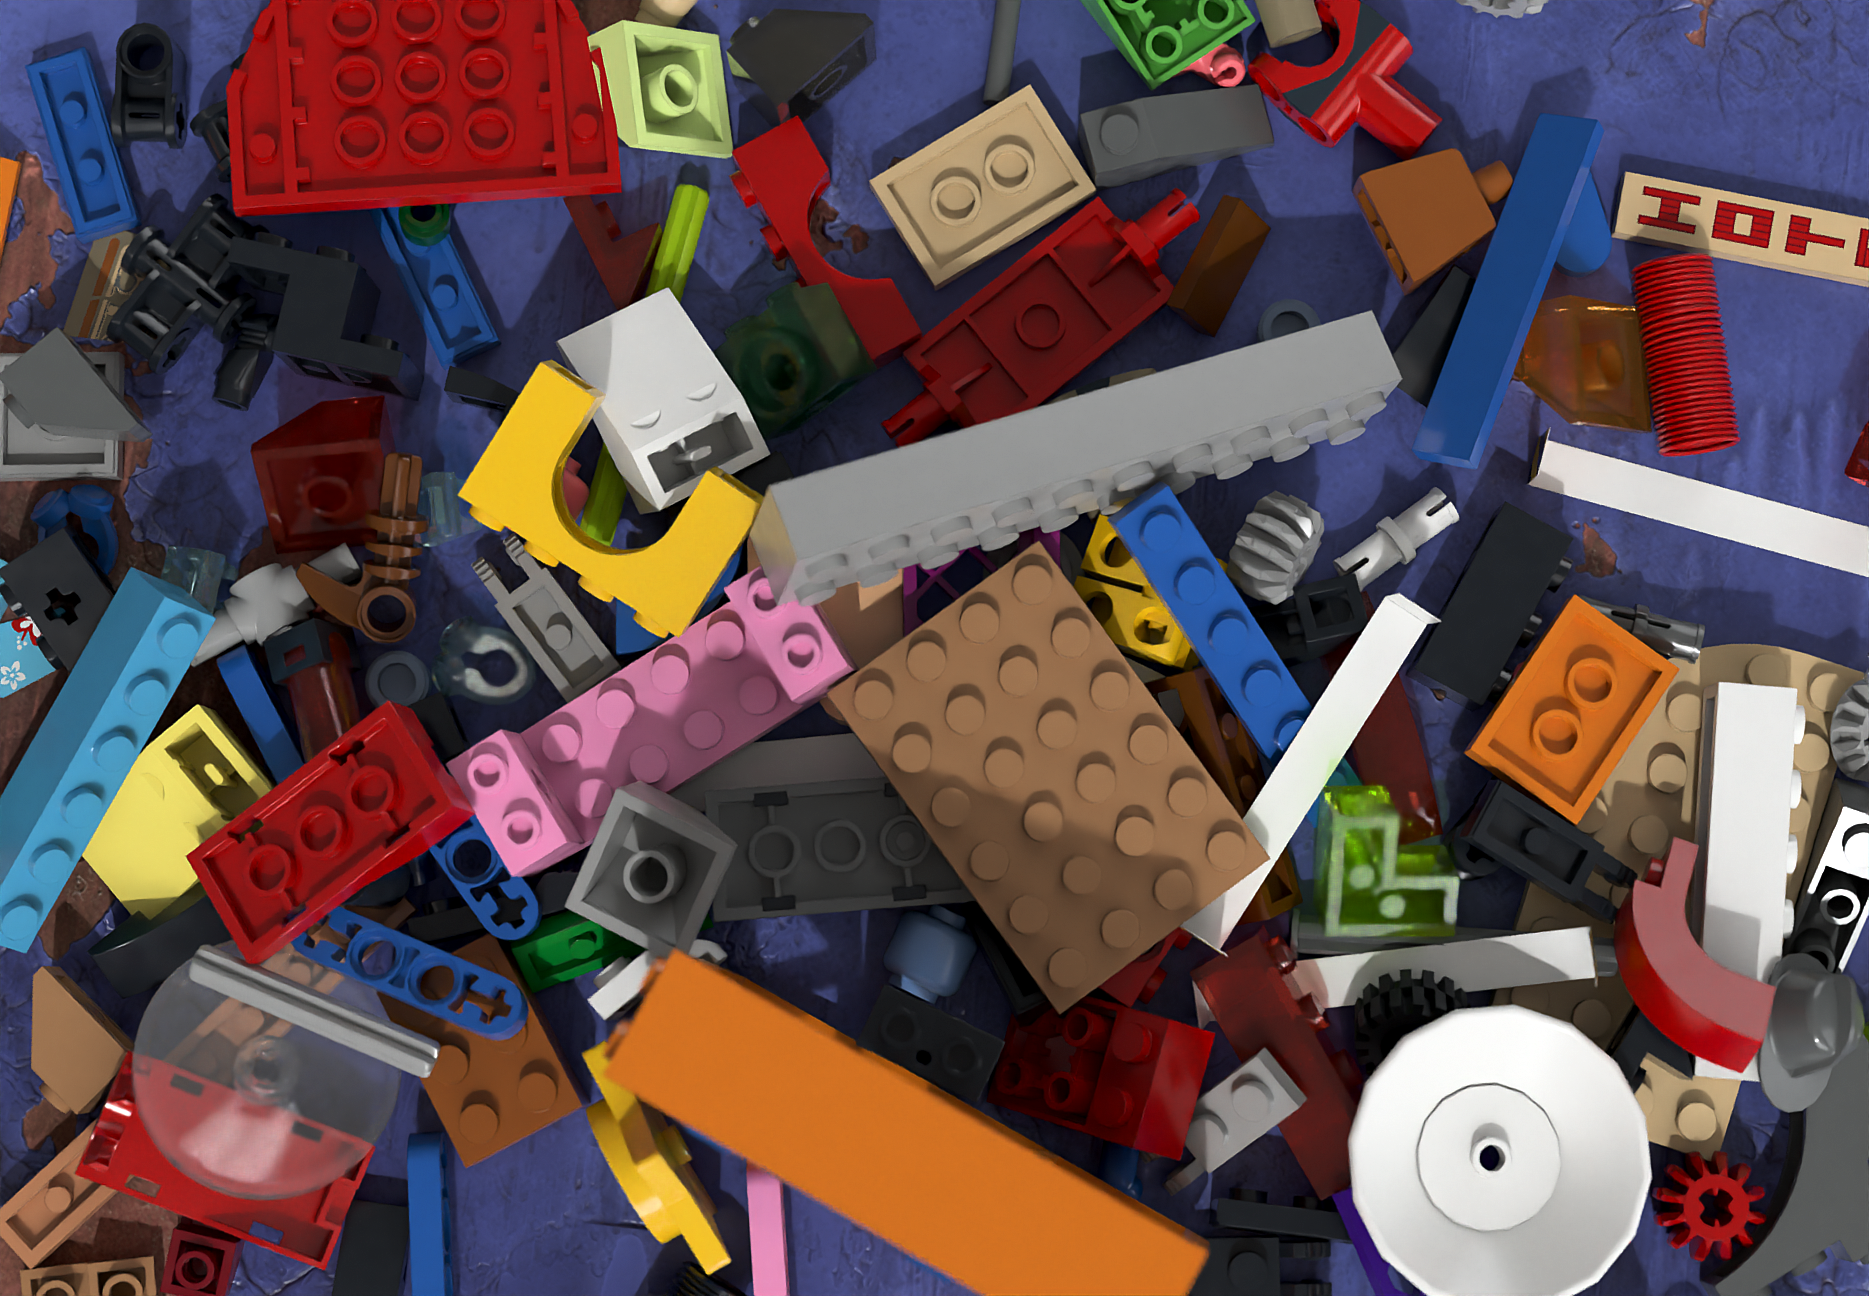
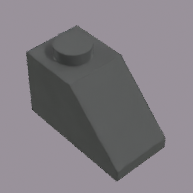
(68, 393)

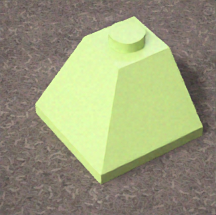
(665, 88)

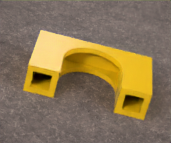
(522, 488)

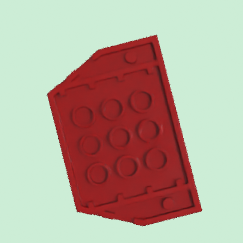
(417, 106)

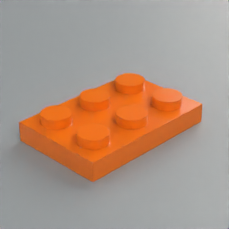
(1572, 710)

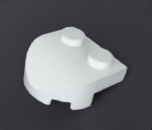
(622, 979)

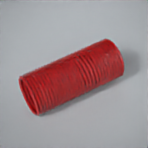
(1686, 373)

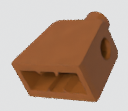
(1430, 211)

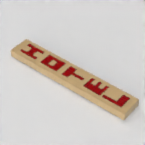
(1742, 228)

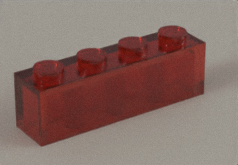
(1265, 1008)

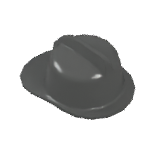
(1809, 1031)

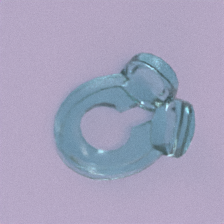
(454, 678)

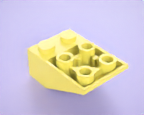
(171, 803)

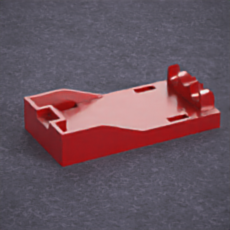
(329, 831)
(123, 1147)

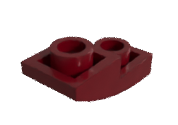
(200, 1260)

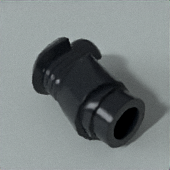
(247, 363)

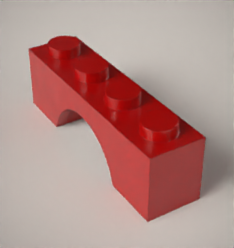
(785, 181)

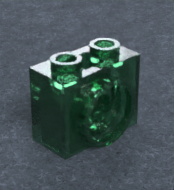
(797, 330)

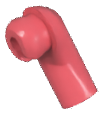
(1221, 67)

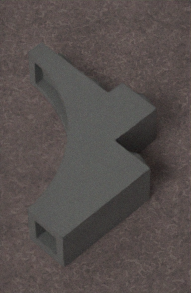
(1819, 1191)

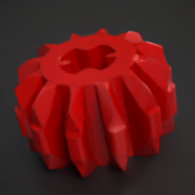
(1731, 1203)

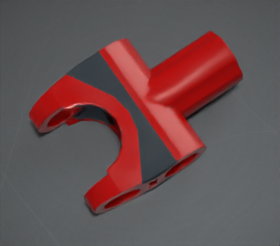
(1351, 84)

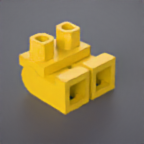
(1131, 619)

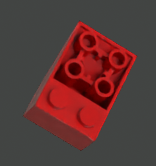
(1106, 1073)

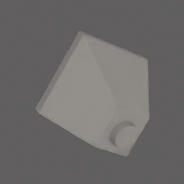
(652, 870)

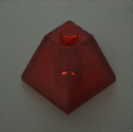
(324, 473)

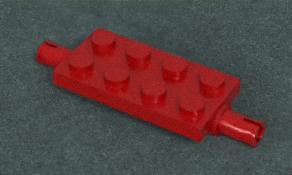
(1042, 319)

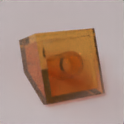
(1588, 363)

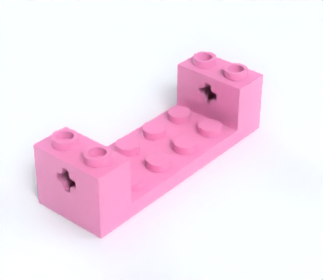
(652, 724)

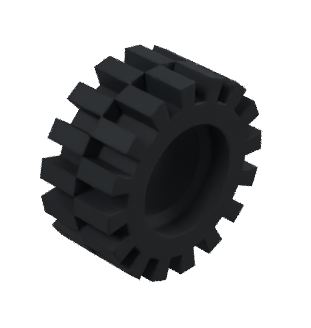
(1397, 1005)

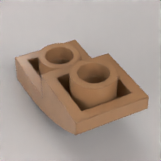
(94, 1278)

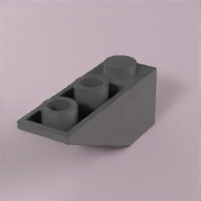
(1836, 881)

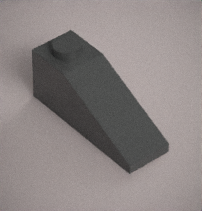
(1171, 133)

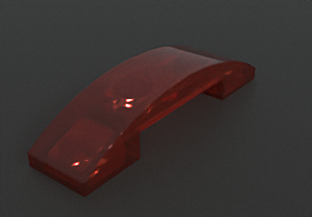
(1392, 754)

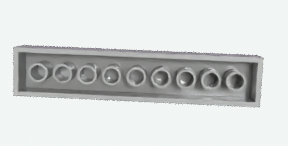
(1070, 459)

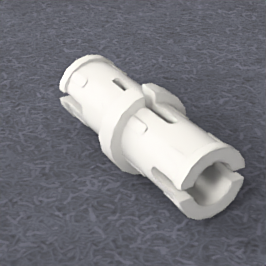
(1397, 538)

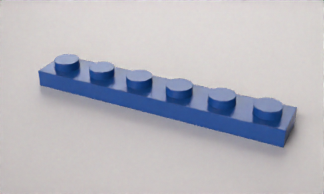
(1218, 626)

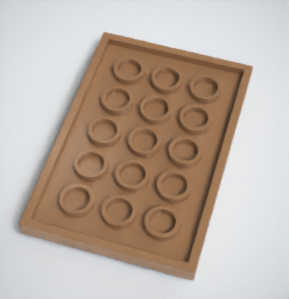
(1048, 777)

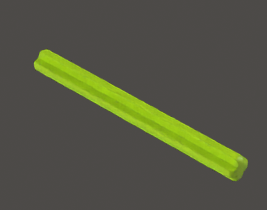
(671, 271)

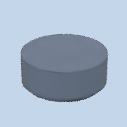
(1285, 318)
(398, 678)

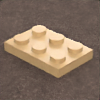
(982, 187)

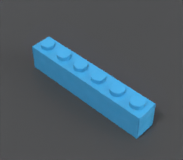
(91, 744)

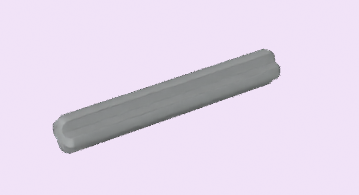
(314, 1010)

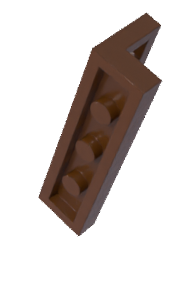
(1235, 767)

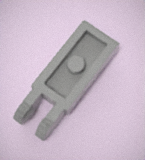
(549, 625)
(1234, 1116)

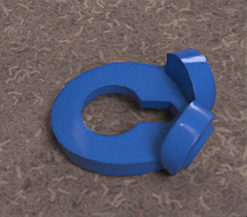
(93, 507)

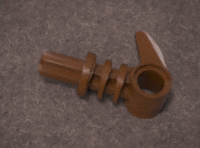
(392, 563)

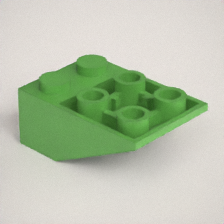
(1167, 34)

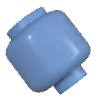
(930, 953)

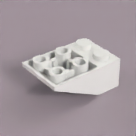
(665, 403)

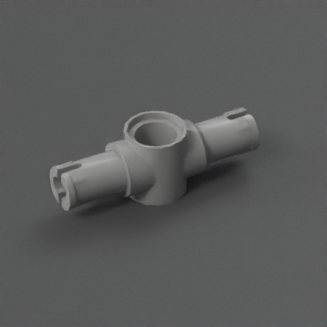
(270, 603)

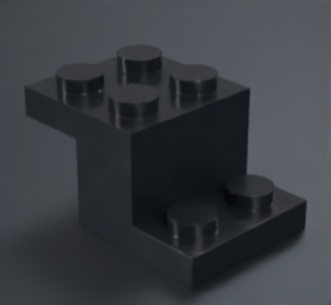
(325, 315)

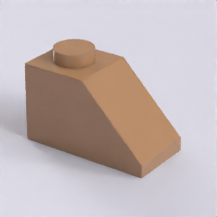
(73, 1043)

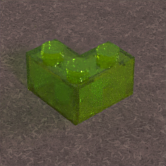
(1368, 880)

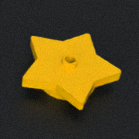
(653, 1167)

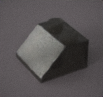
(799, 60)

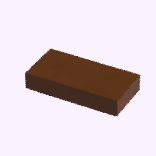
(1218, 265)

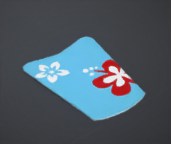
(20, 656)

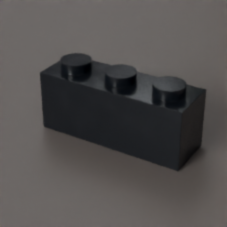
(1492, 608)

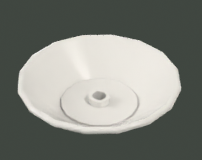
(1565, 1141)

